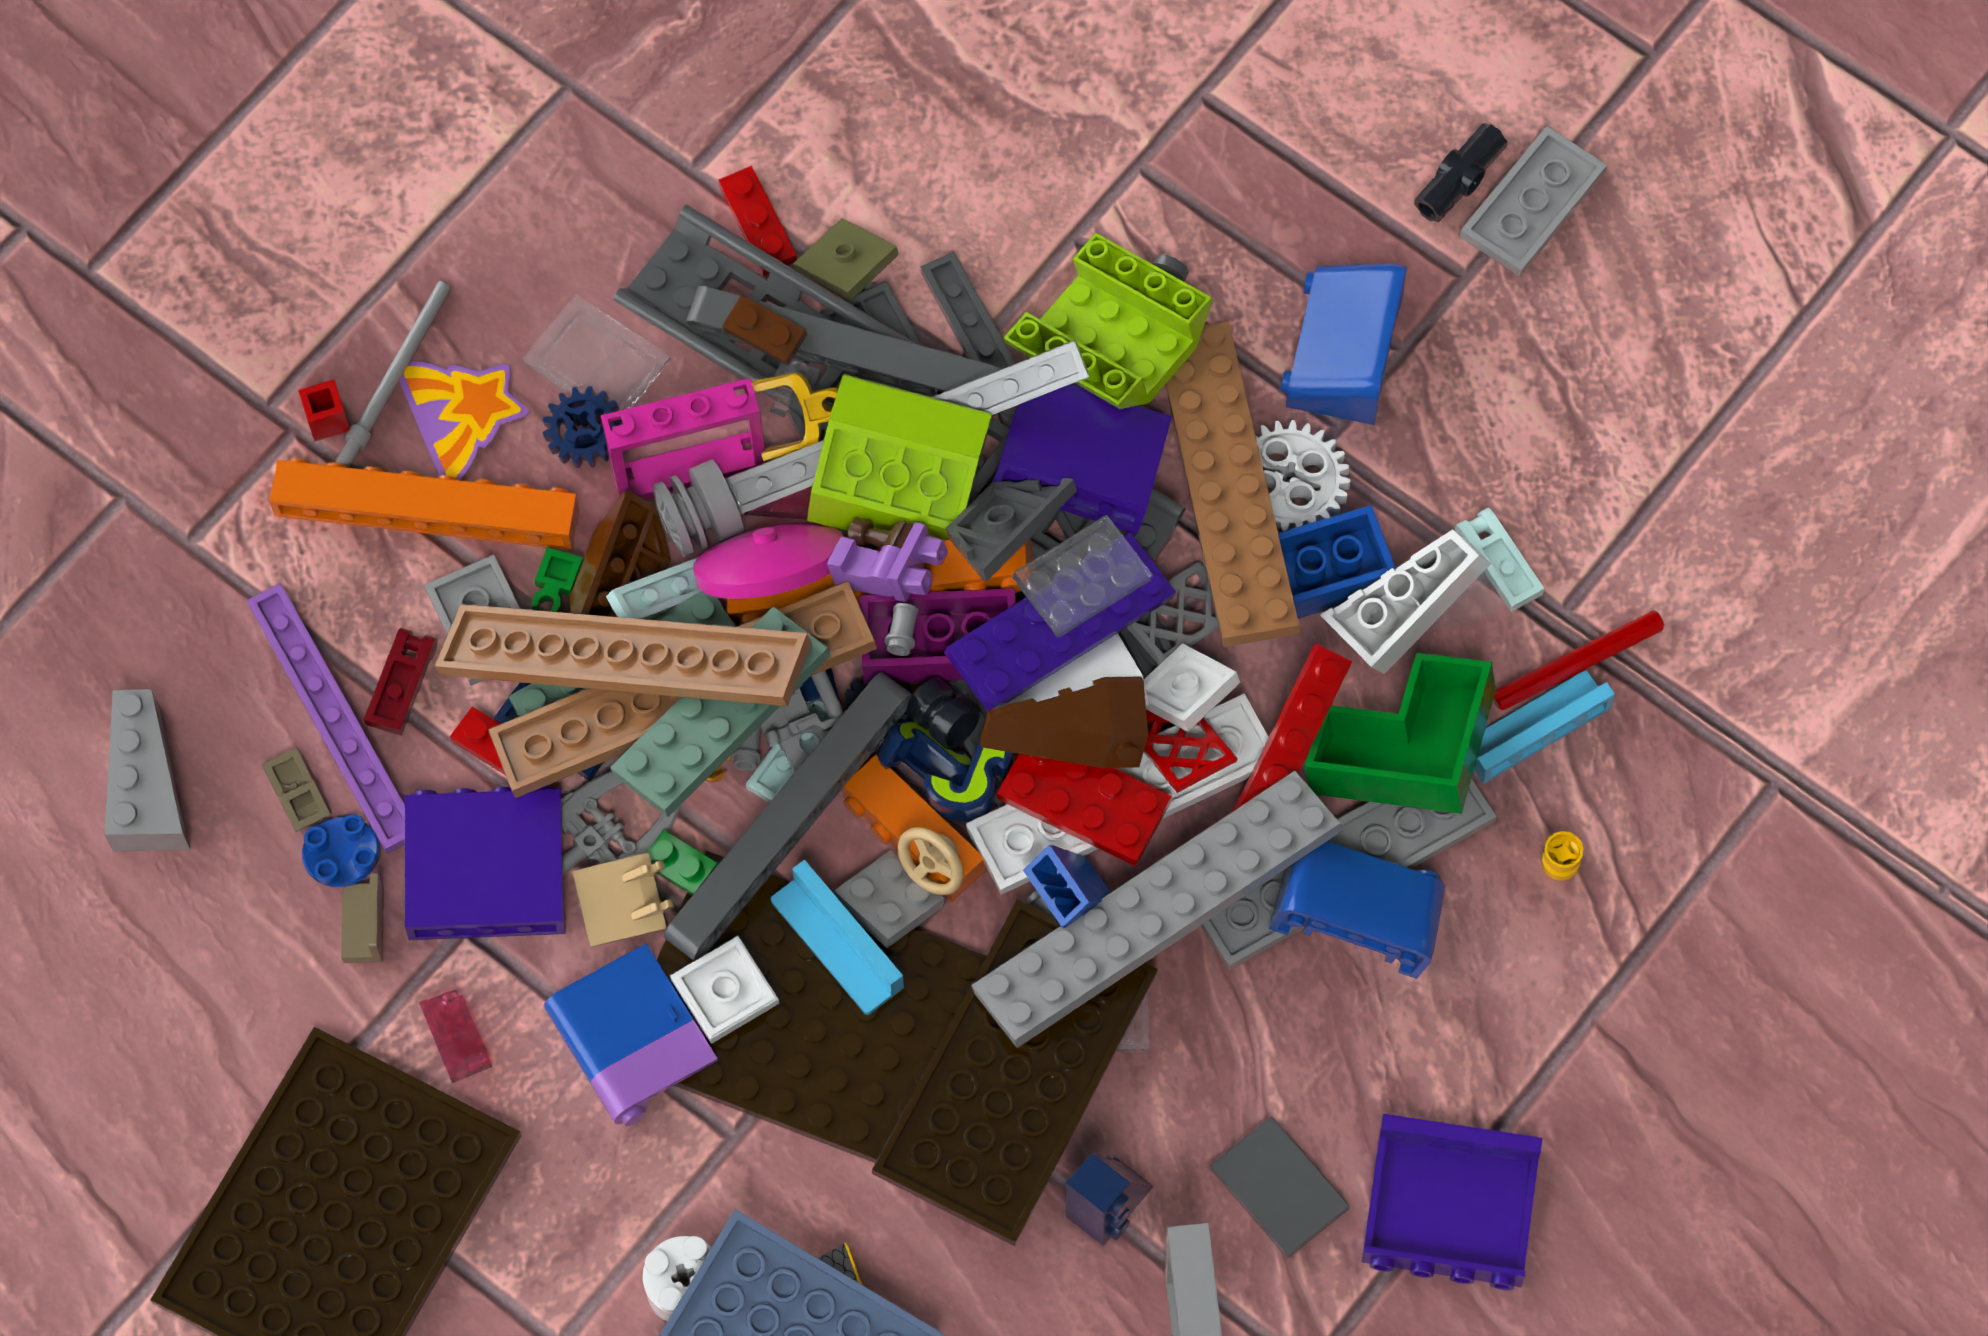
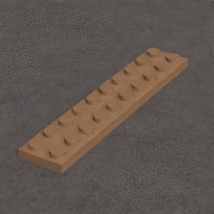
(1230, 494)
(624, 654)
(606, 723)

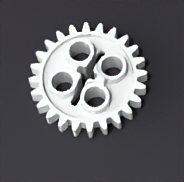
(1302, 450)

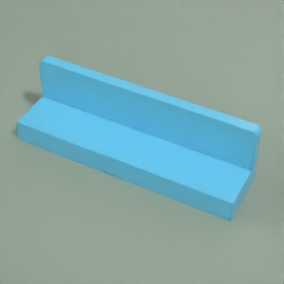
(1541, 724)
(837, 939)

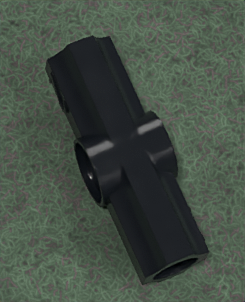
(1460, 172)

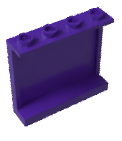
(1085, 438)
(483, 864)
(1451, 1201)

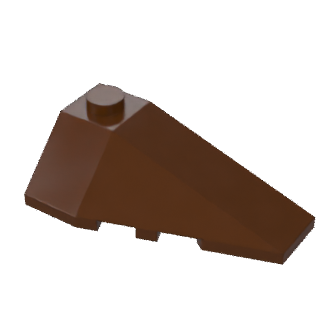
(1086, 726)

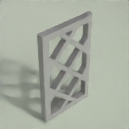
(1147, 634)

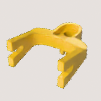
(813, 408)

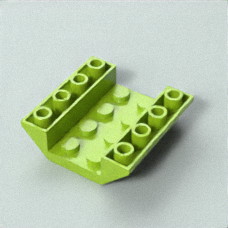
(1126, 319)
(896, 459)

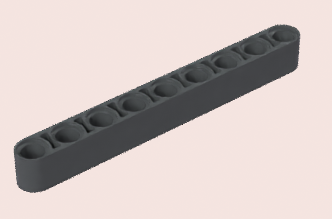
(850, 347)
(788, 817)

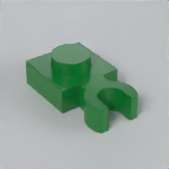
(556, 577)

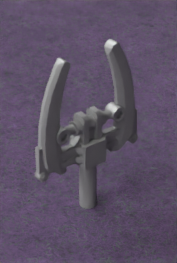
(593, 840)

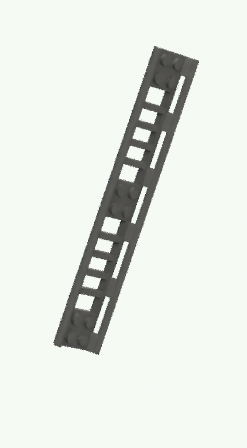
(686, 261)

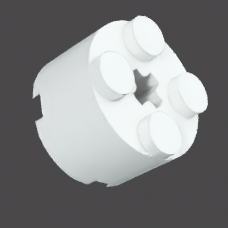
(664, 1268)

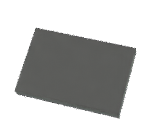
(1279, 1187)

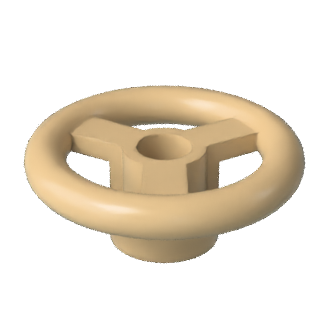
(936, 855)

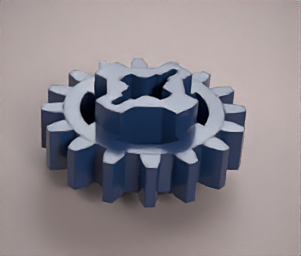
(579, 410)

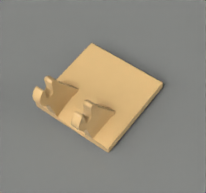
(621, 899)

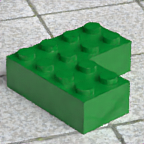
(1412, 756)

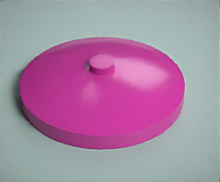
(766, 560)

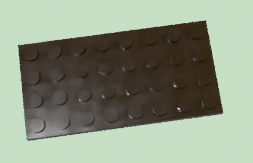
(998, 1115)

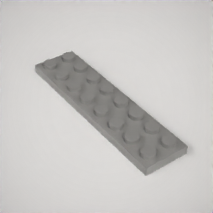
(1377, 829)

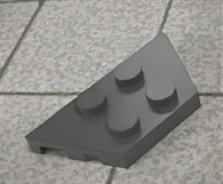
(1004, 521)

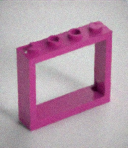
(681, 417)

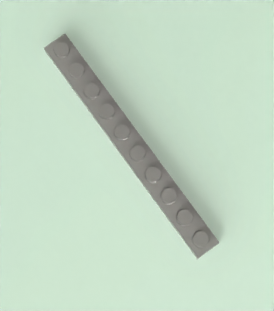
(988, 393)

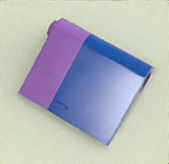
(629, 1033)

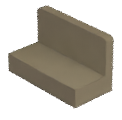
(363, 922)

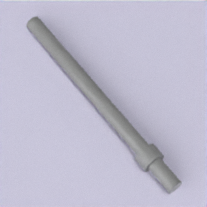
(360, 434)

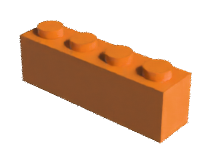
(895, 807)

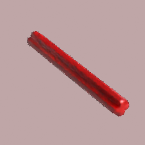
(1578, 660)

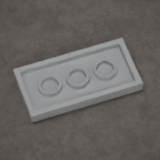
(1533, 201)

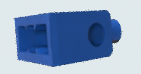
(1069, 891)

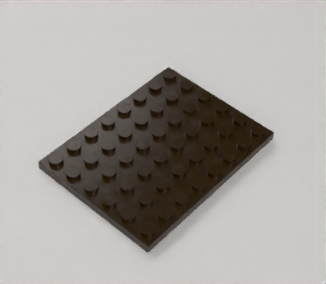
(816, 1055)
(337, 1203)

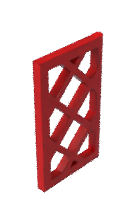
(1201, 767)

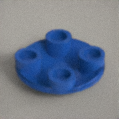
(340, 851)

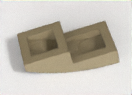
(296, 789)

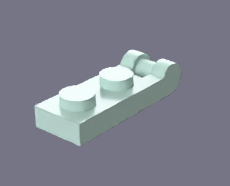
(1508, 568)

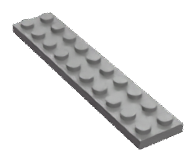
(1156, 908)

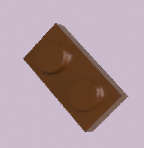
(764, 330)

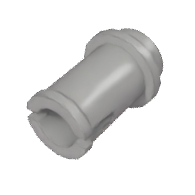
(901, 639)
(747, 755)

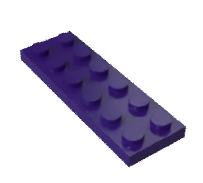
(1022, 650)

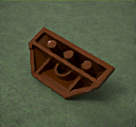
(621, 551)

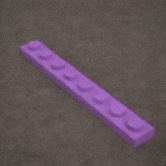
(331, 715)

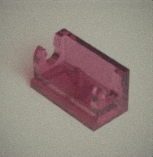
(455, 1035)

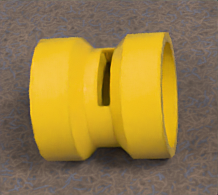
(1564, 847)

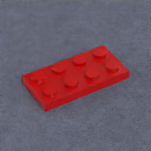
(1088, 803)

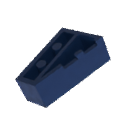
(1104, 1196)

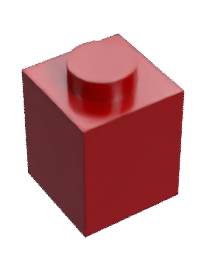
(324, 410)

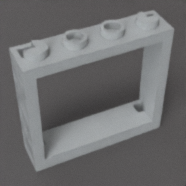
(1191, 1281)

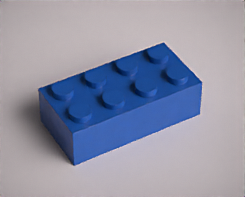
(1334, 559)

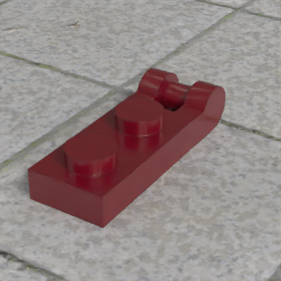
(400, 682)

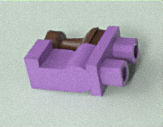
(893, 570)

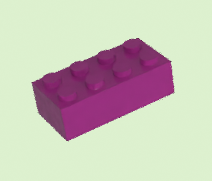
(939, 623)

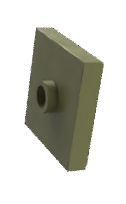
(846, 259)

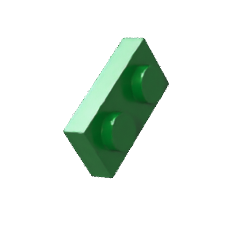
(682, 863)

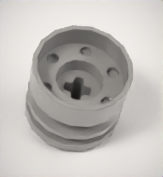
(697, 508)

